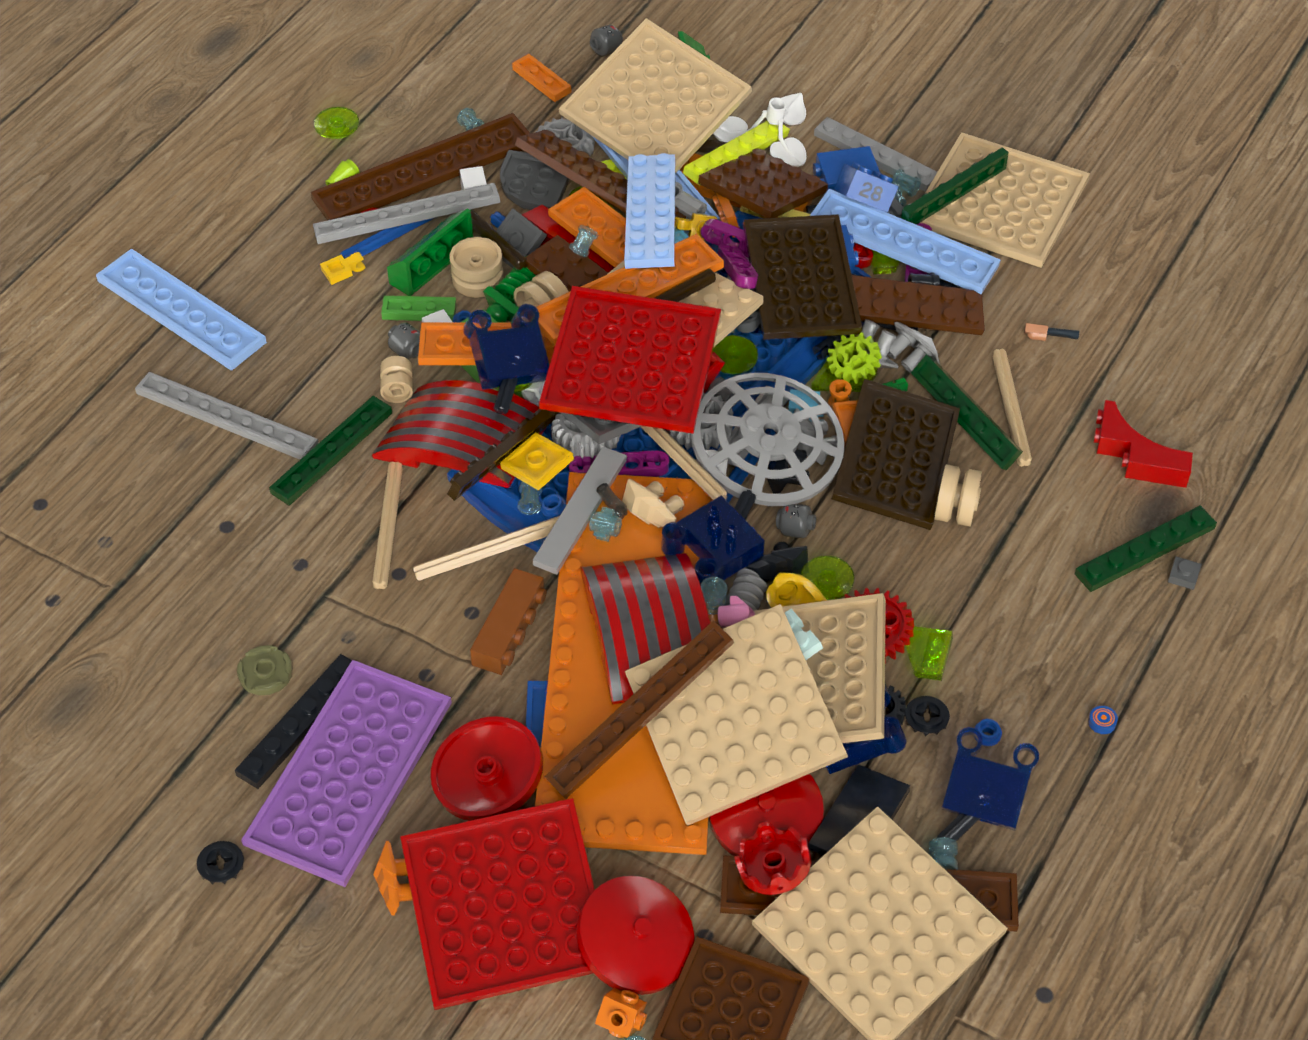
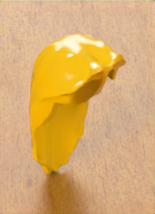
(791, 590)

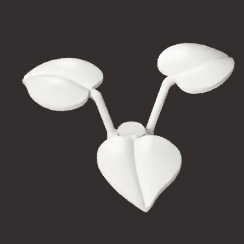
(787, 109)

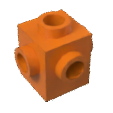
(621, 1013)

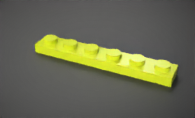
(756, 138)

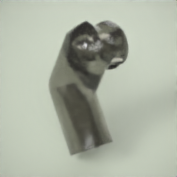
(612, 500)

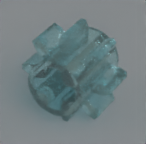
(605, 524)

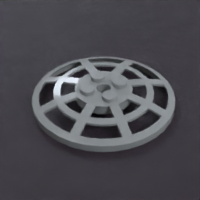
(766, 446)

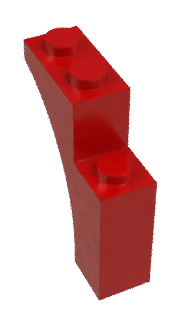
(1140, 455)

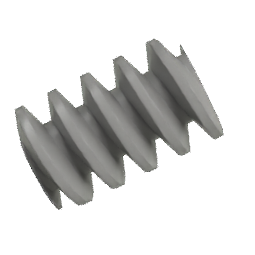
(748, 588)

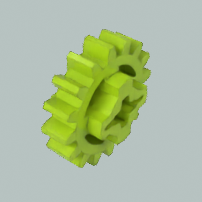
(854, 358)

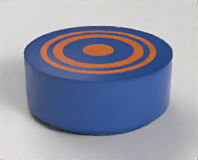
(1103, 720)

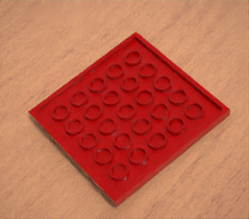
(631, 359)
(499, 901)

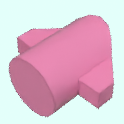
(734, 613)

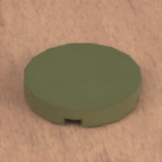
(264, 670)

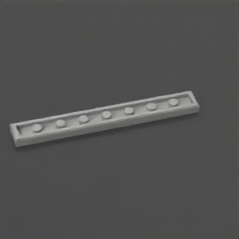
(406, 213)
(226, 416)

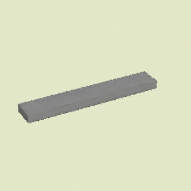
(578, 511)

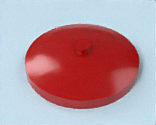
(486, 768)
(791, 804)
(635, 934)

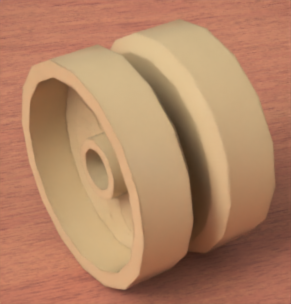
(475, 266)
(540, 290)
(958, 495)

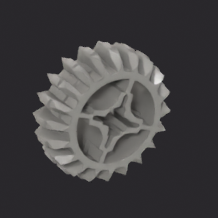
(570, 132)
(708, 430)
(575, 440)

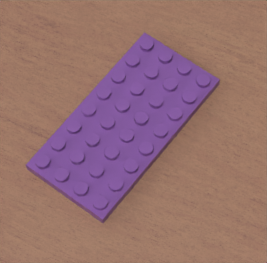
(347, 773)

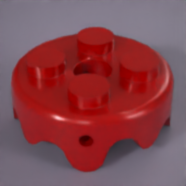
(768, 846)

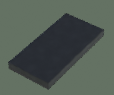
(857, 800)

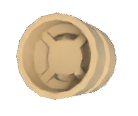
(396, 379)

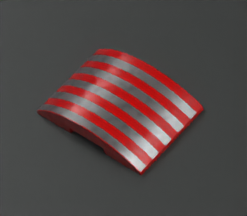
(451, 426)
(642, 613)

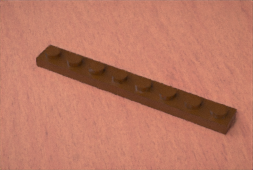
(639, 709)

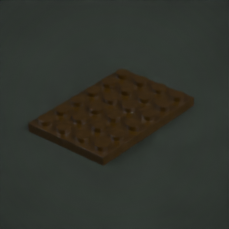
(802, 277)
(896, 454)

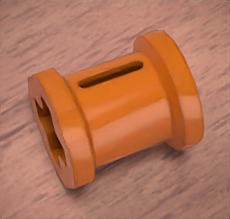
(836, 390)

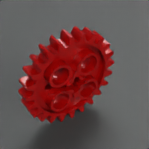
(898, 623)

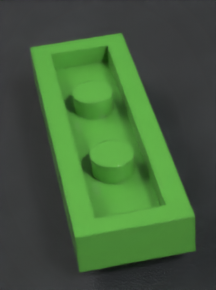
(416, 307)

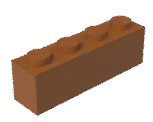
(508, 621)

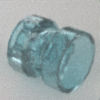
(714, 593)
(944, 852)

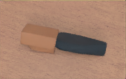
(1040, 332)

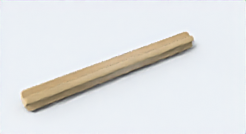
(1011, 405)
(686, 462)
(387, 525)
(484, 549)

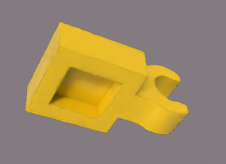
(694, 224)
(340, 268)

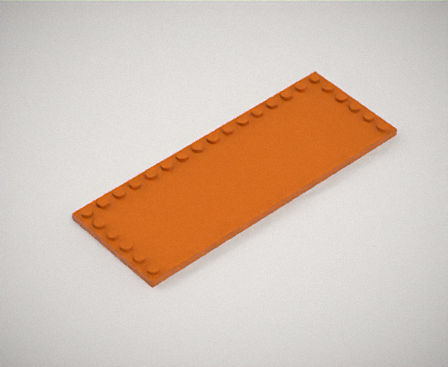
(629, 796)

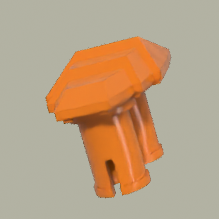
(386, 876)

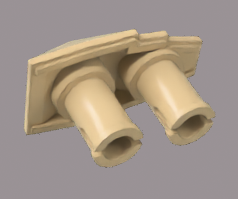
(647, 506)

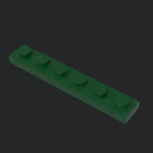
(956, 187)
(971, 415)
(330, 450)
(1145, 548)

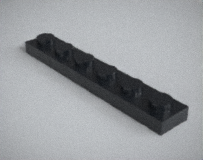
(291, 728)

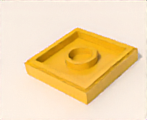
(537, 461)

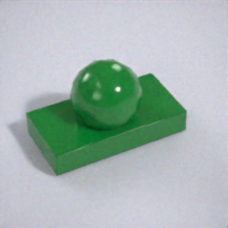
(499, 306)

